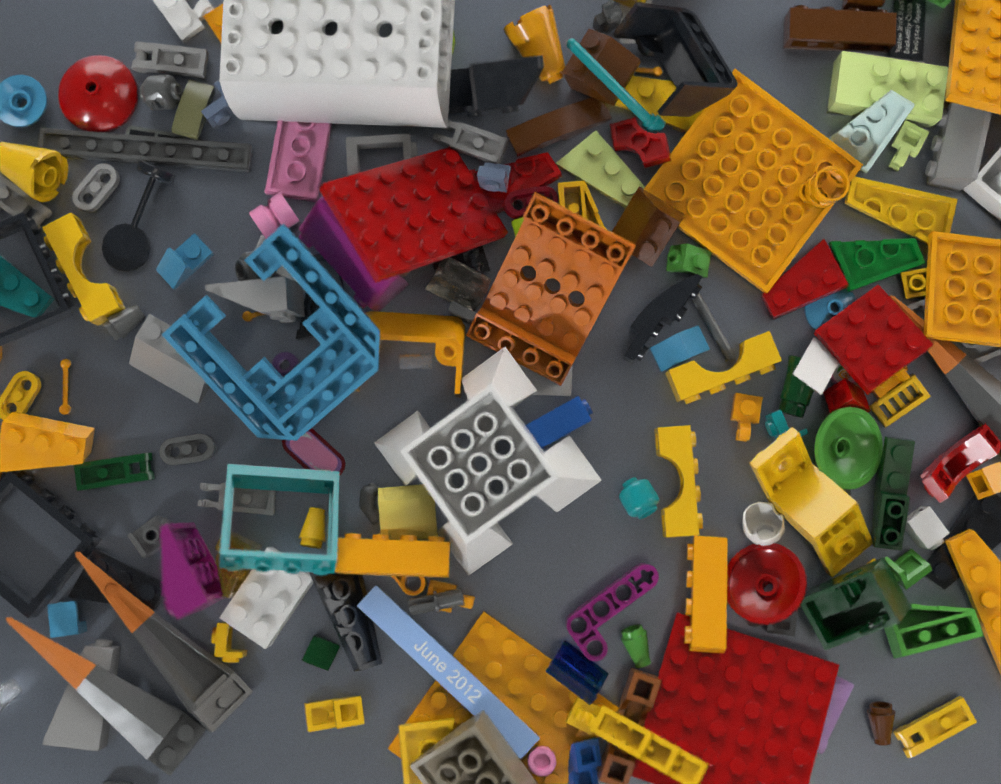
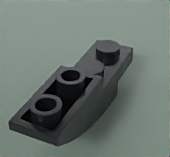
(665, 307)

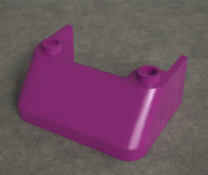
(329, 239)

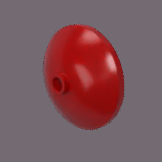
(108, 104)
(755, 569)

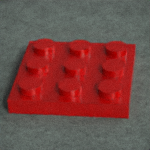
(873, 339)

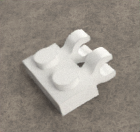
(182, 18)

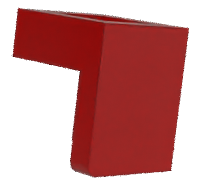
(846, 395)

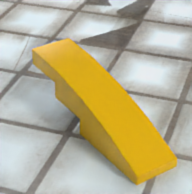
(648, 747)

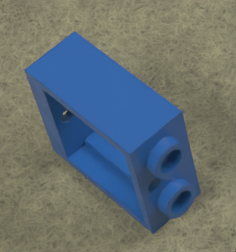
(560, 421)

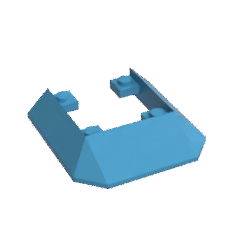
(262, 397)

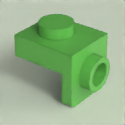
(688, 259)
(909, 568)

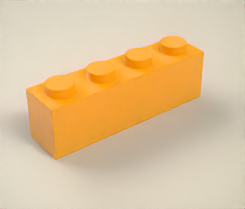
(393, 557)
(708, 594)

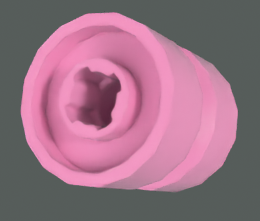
(273, 215)

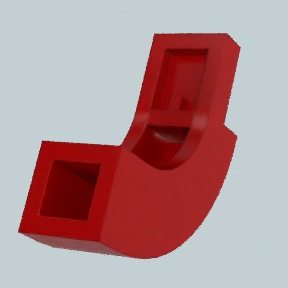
(958, 461)

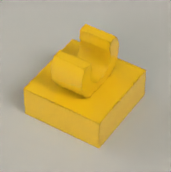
(583, 715)

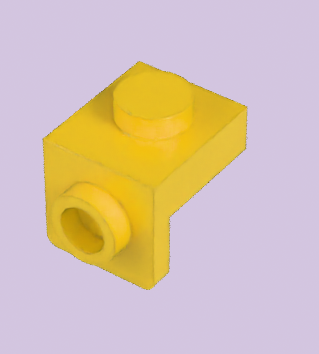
(222, 639)

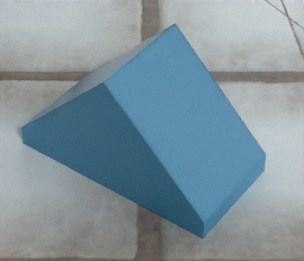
(679, 348)

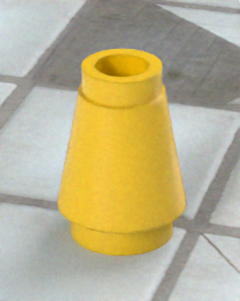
(313, 529)

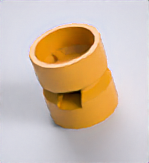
(827, 186)

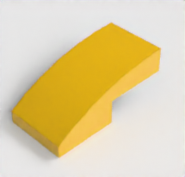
(334, 713)

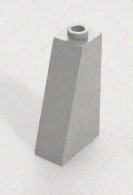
(76, 720)

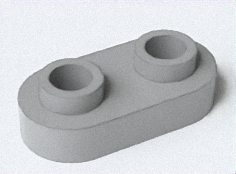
(94, 186)

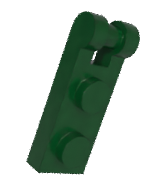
(113, 471)

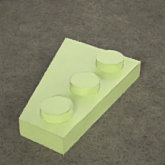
(602, 169)

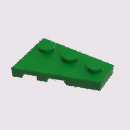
(873, 261)

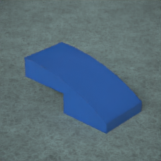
(583, 761)

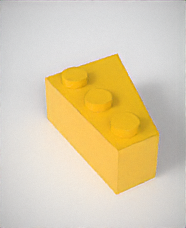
(578, 199)

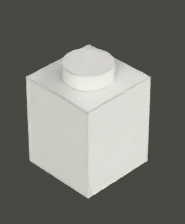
(925, 528)

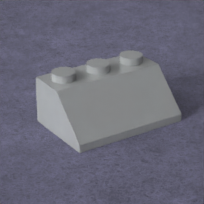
(958, 147)
(162, 362)

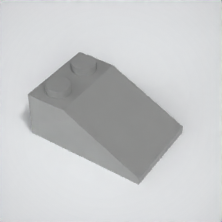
(275, 297)

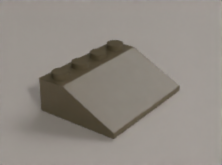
(472, 755)

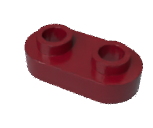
(524, 197)

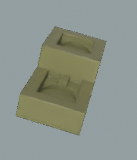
(188, 117)

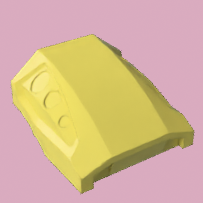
(407, 512)

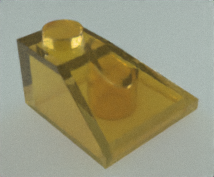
(232, 580)

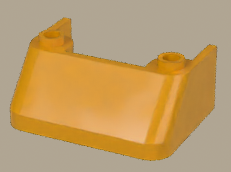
(445, 331)

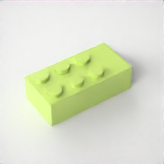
(863, 79)

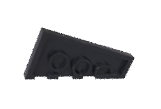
(978, 515)
(354, 628)

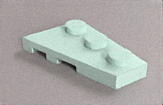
(873, 129)

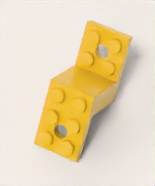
(811, 502)

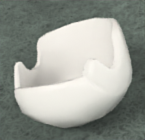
(763, 523)

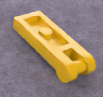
(935, 726)

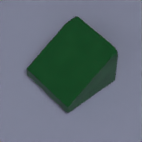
(321, 652)

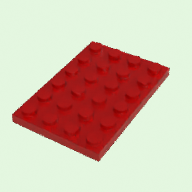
(412, 212)

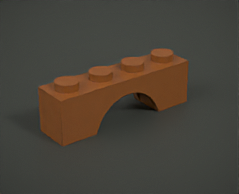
(635, 702)

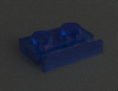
(577, 672)

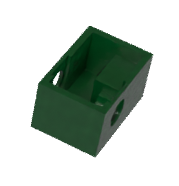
(855, 603)

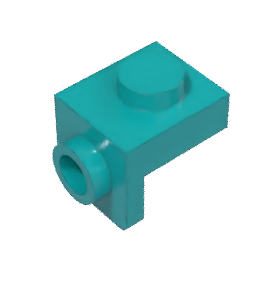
(777, 424)

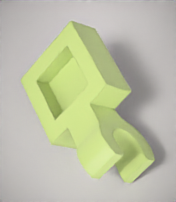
(908, 142)

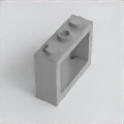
(354, 144)

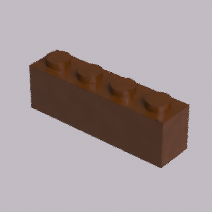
(839, 29)

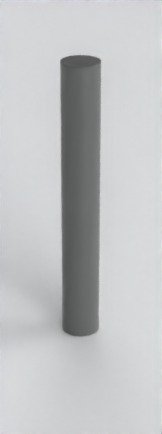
(713, 327)

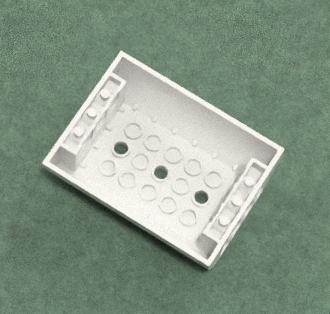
(339, 76)

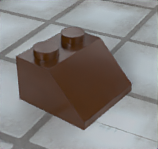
(611, 56)
(648, 225)

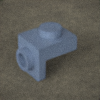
(218, 111)
(494, 177)

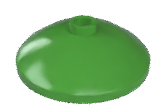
(849, 447)

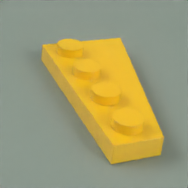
(651, 96)

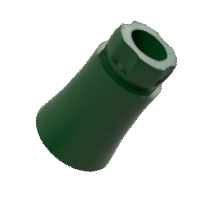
(795, 392)

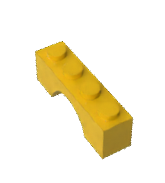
(69, 240)
(754, 355)
(681, 515)

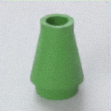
(636, 644)

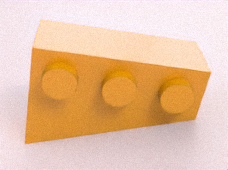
(42, 443)

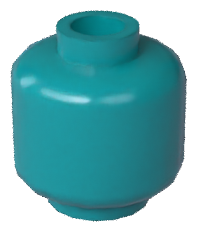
(639, 498)

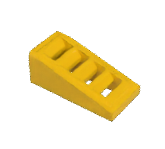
(904, 409)

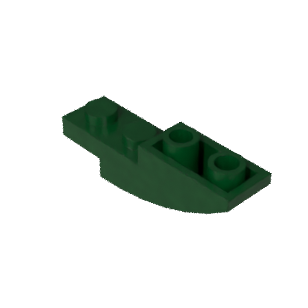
(890, 493)

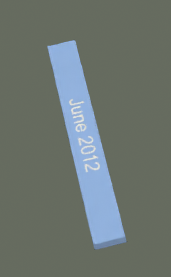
(446, 669)

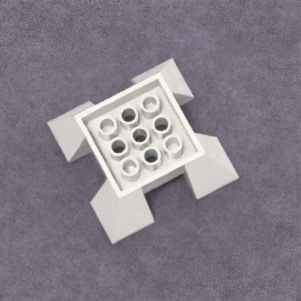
(526, 471)

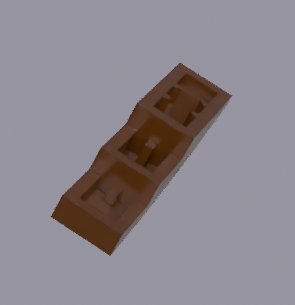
(558, 125)

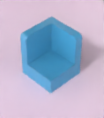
(65, 619)

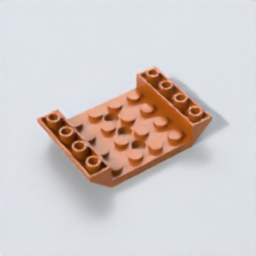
(544, 325)

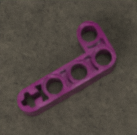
(614, 604)

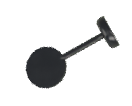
(125, 244)

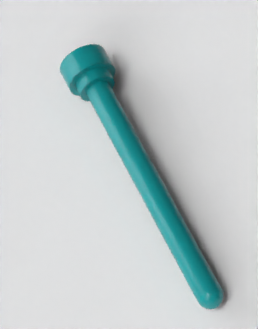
(650, 122)

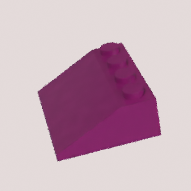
(188, 571)

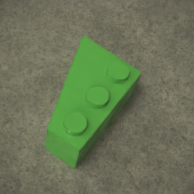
(932, 628)

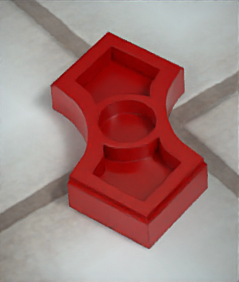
(650, 147)

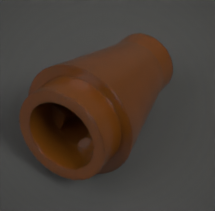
(881, 720)

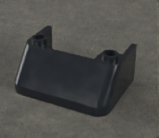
(685, 52)
(493, 85)

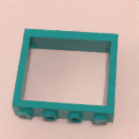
(281, 480)

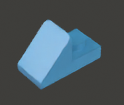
(184, 261)

